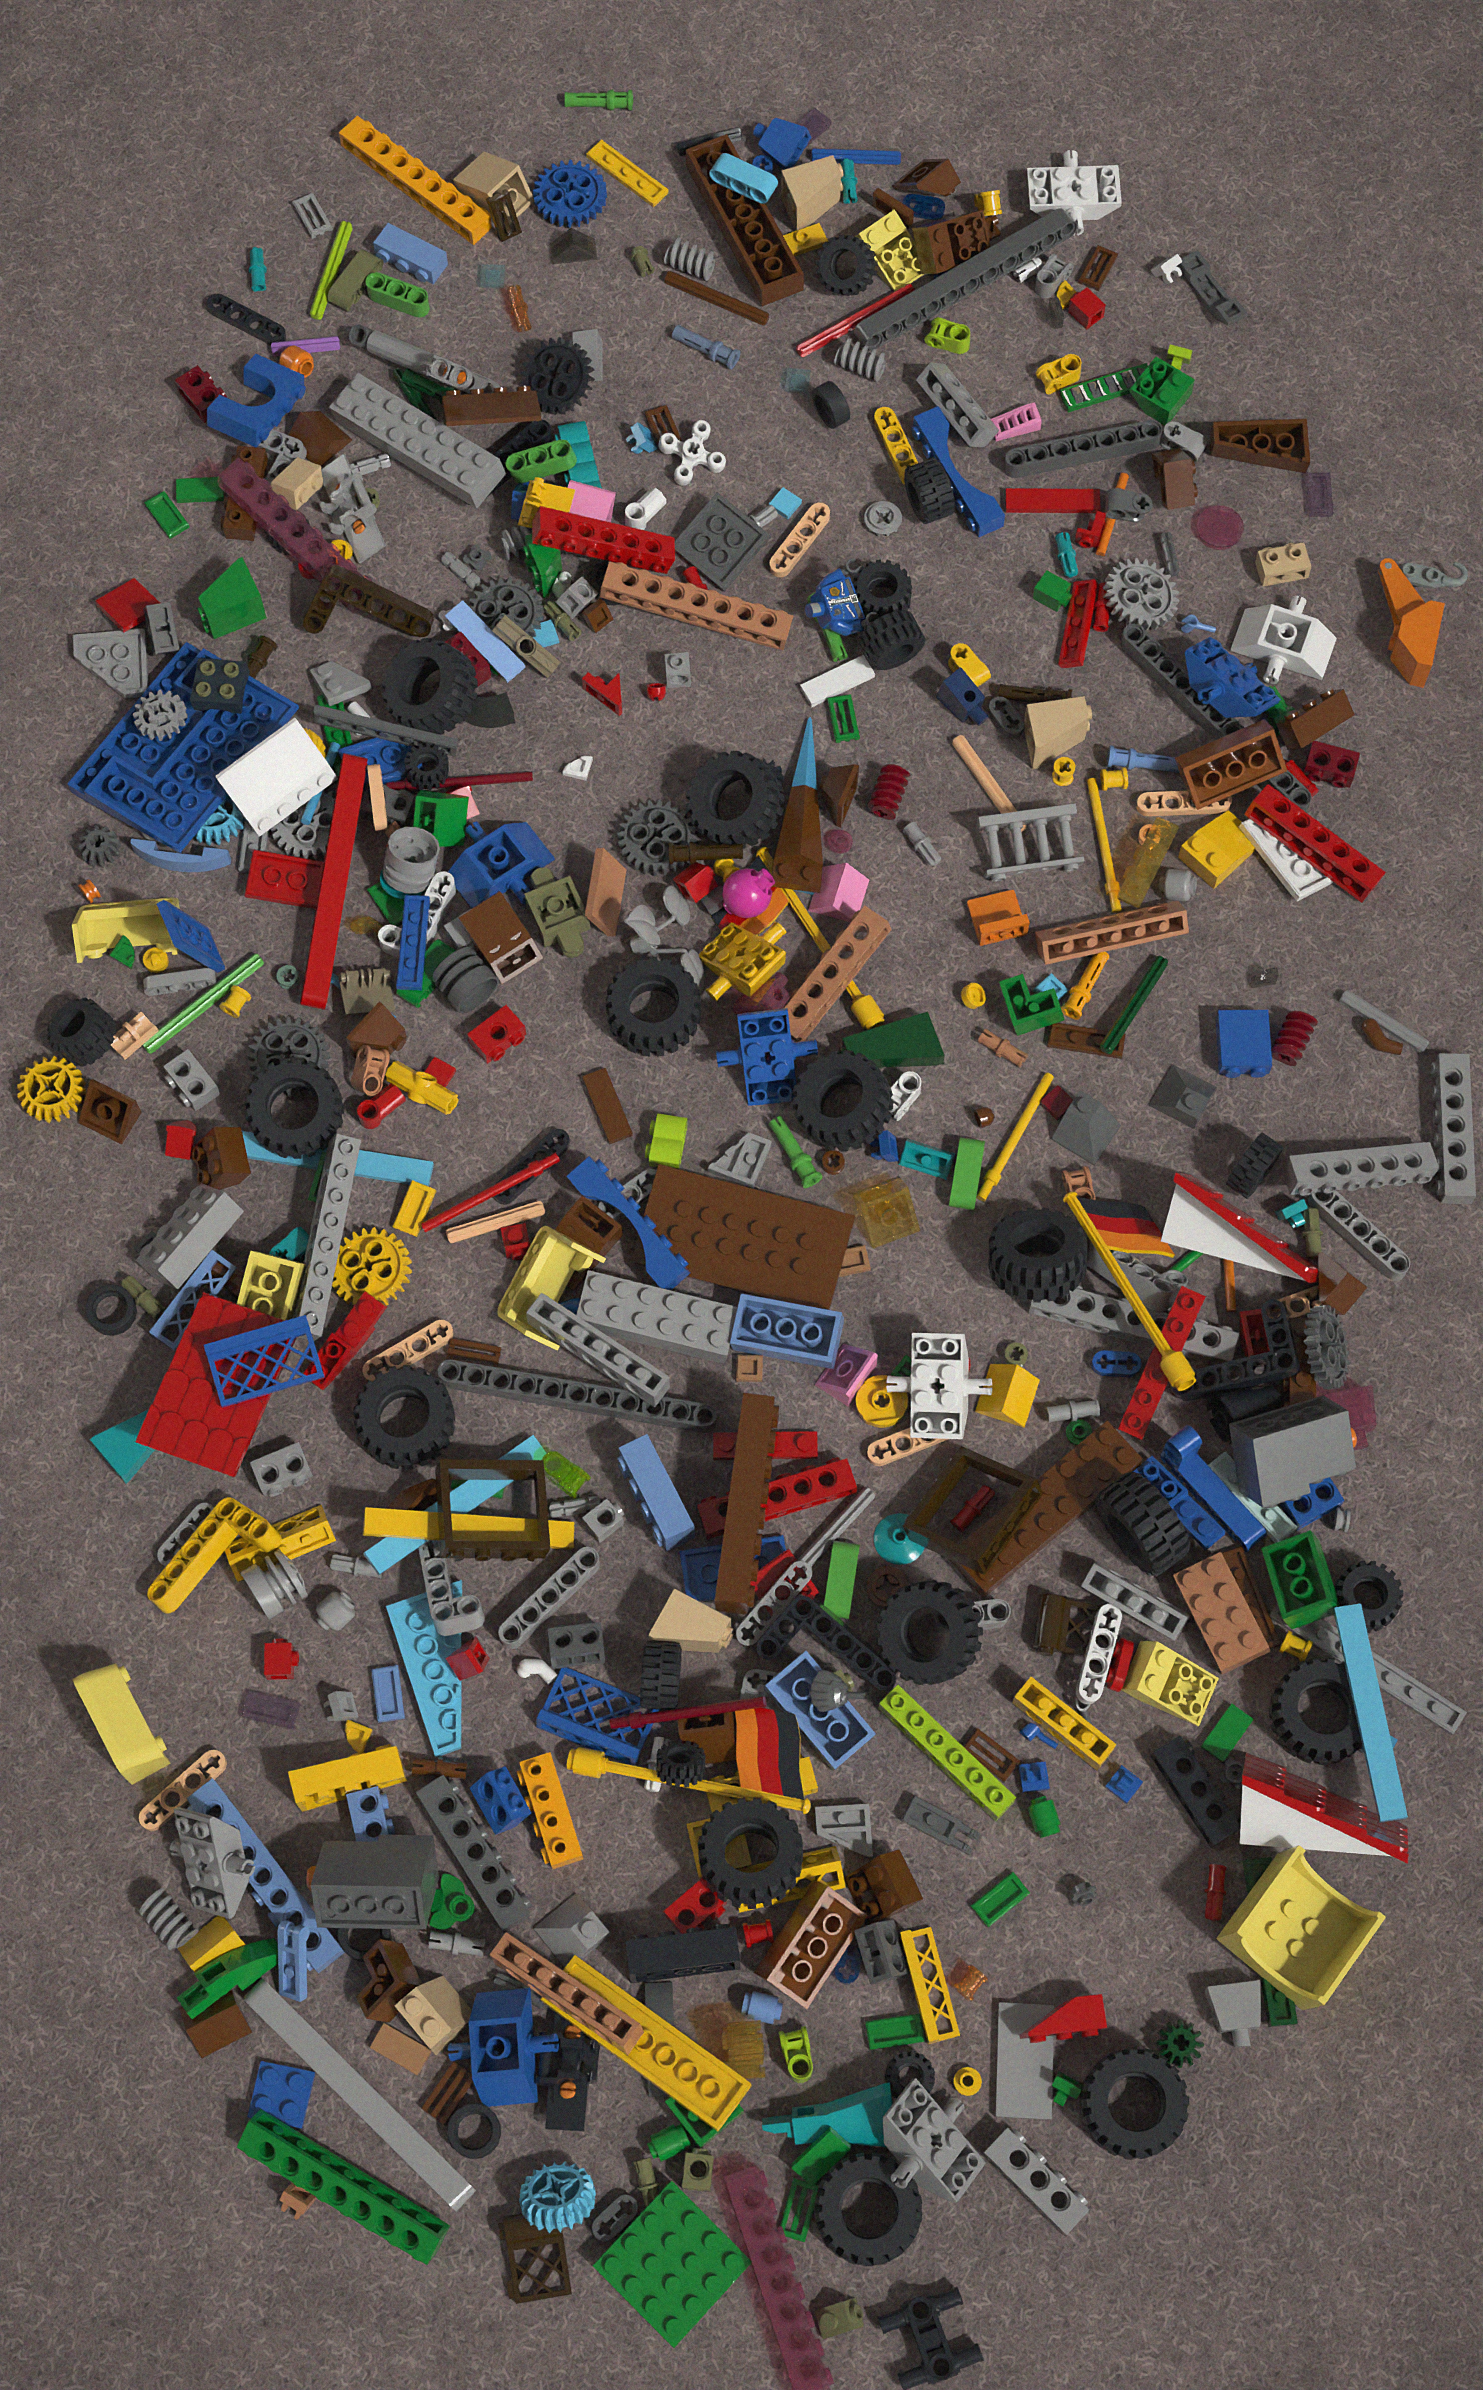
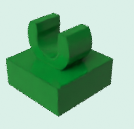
(1066, 2087)

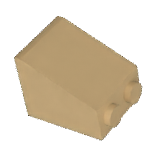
(490, 176)
(811, 190)
(1055, 727)
(691, 1625)
(435, 2013)

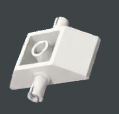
(1079, 190)
(1284, 640)
(945, 1411)

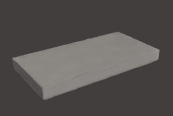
(1023, 2067)

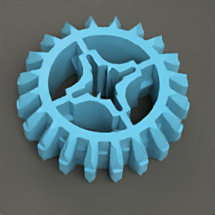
(226, 824)
(557, 2196)

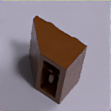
(221, 1158)
(713, 1733)
(883, 1887)

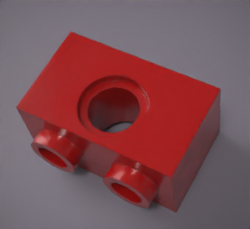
(502, 1022)

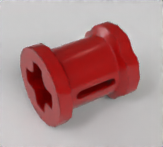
(758, 1933)

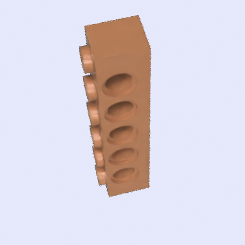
(1112, 932)
(846, 969)
(567, 1993)

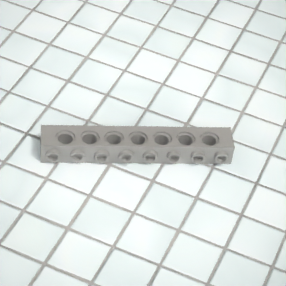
(326, 1231)
(1119, 1327)

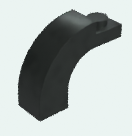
(491, 712)

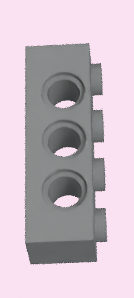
(957, 405)
(1135, 1600)
(999, 2155)

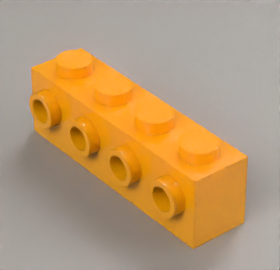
(550, 1810)

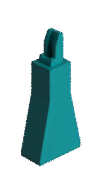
(121, 1450)
(853, 2117)

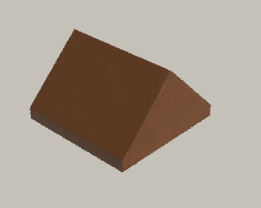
(319, 436)
(108, 1112)
(1337, 1285)
(217, 2025)

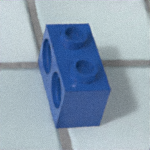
(1314, 1506)
(500, 1800)

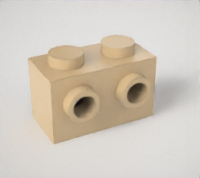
(298, 482)
(1283, 564)

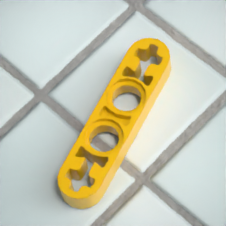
(899, 446)

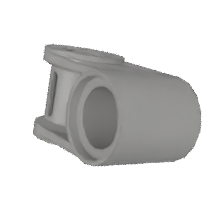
(1051, 276)
(1187, 440)

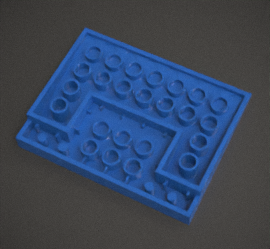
(171, 783)

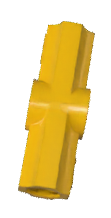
(422, 1087)

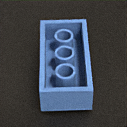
(787, 1331)
(657, 1493)
(831, 1733)

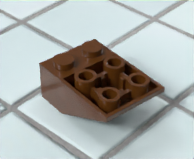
(950, 241)
(500, 937)
(592, 1229)

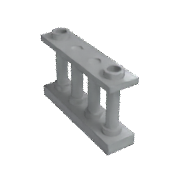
(1015, 823)

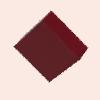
(1056, 1102)

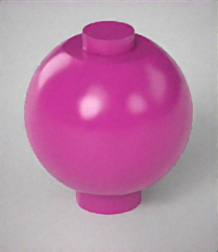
(747, 892)

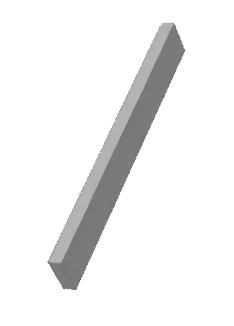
(1390, 1678)

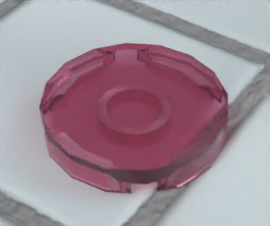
(1219, 527)

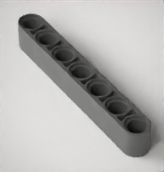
(1091, 442)

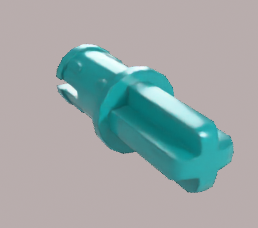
(849, 181)
(257, 269)
(1066, 554)

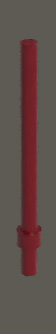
(467, 780)
(638, 1719)

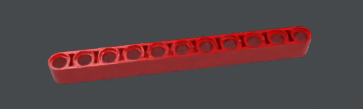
(333, 882)

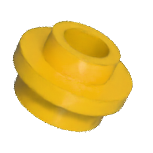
(961, 2088)

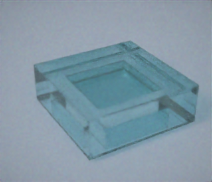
(493, 276)
(797, 380)

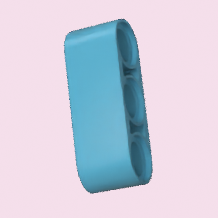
(743, 178)

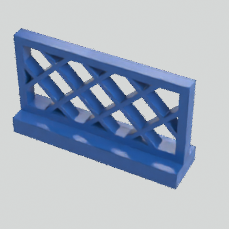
(258, 1339)
(583, 1733)

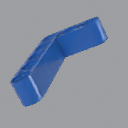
(1182, 1456)

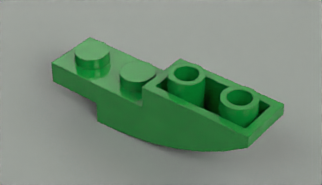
(234, 1968)

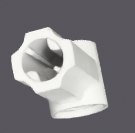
(644, 509)

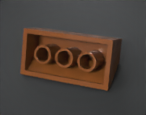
(1231, 764)
(810, 1944)

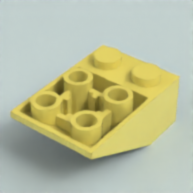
(894, 251)
(1169, 1682)

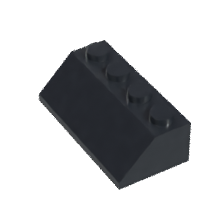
(683, 1954)

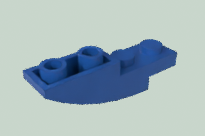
(1194, 1518)

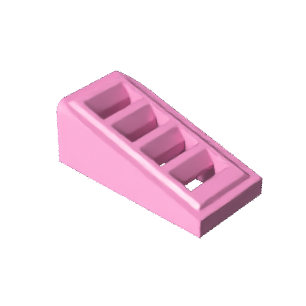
(1018, 429)

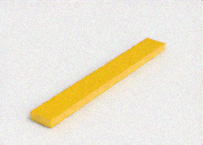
(465, 1527)

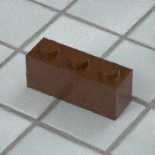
(1315, 718)

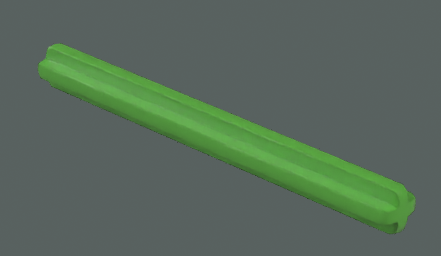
(203, 1002)

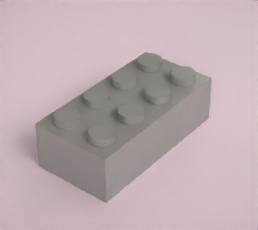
(189, 1235)

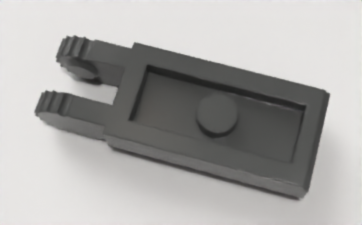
(937, 1824)

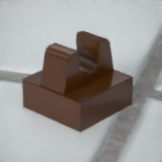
(597, 615)

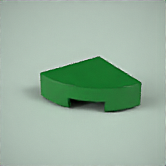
(124, 952)

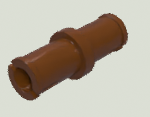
(439, 1767)

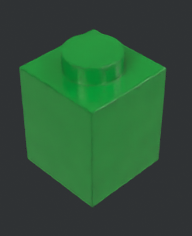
(1052, 591)

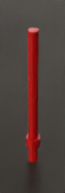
(534, 1169)

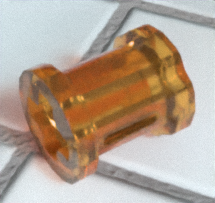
(970, 1983)

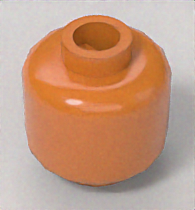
(297, 360)

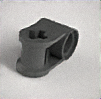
(1126, 505)

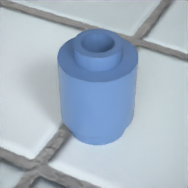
(761, 2007)

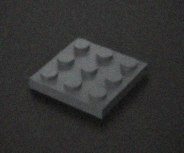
(721, 541)

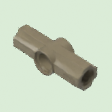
(538, 657)

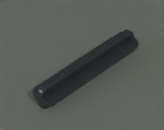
(734, 135)

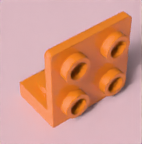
(997, 917)

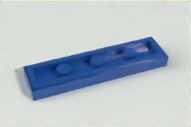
(413, 942)

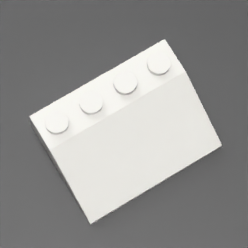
(276, 777)

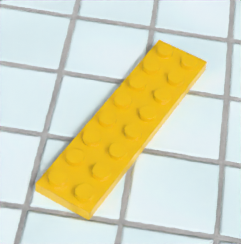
(665, 2054)

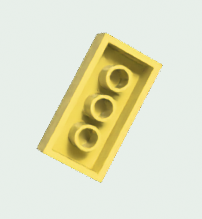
(271, 1284)

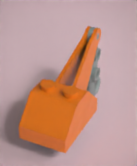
(1414, 620)

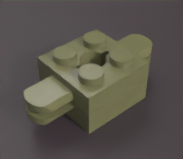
(557, 912)

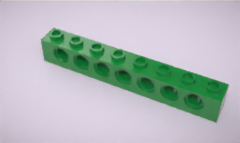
(343, 2186)

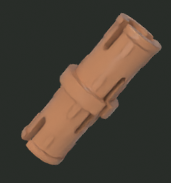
(1002, 1048)

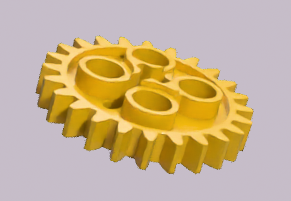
(362, 1248)

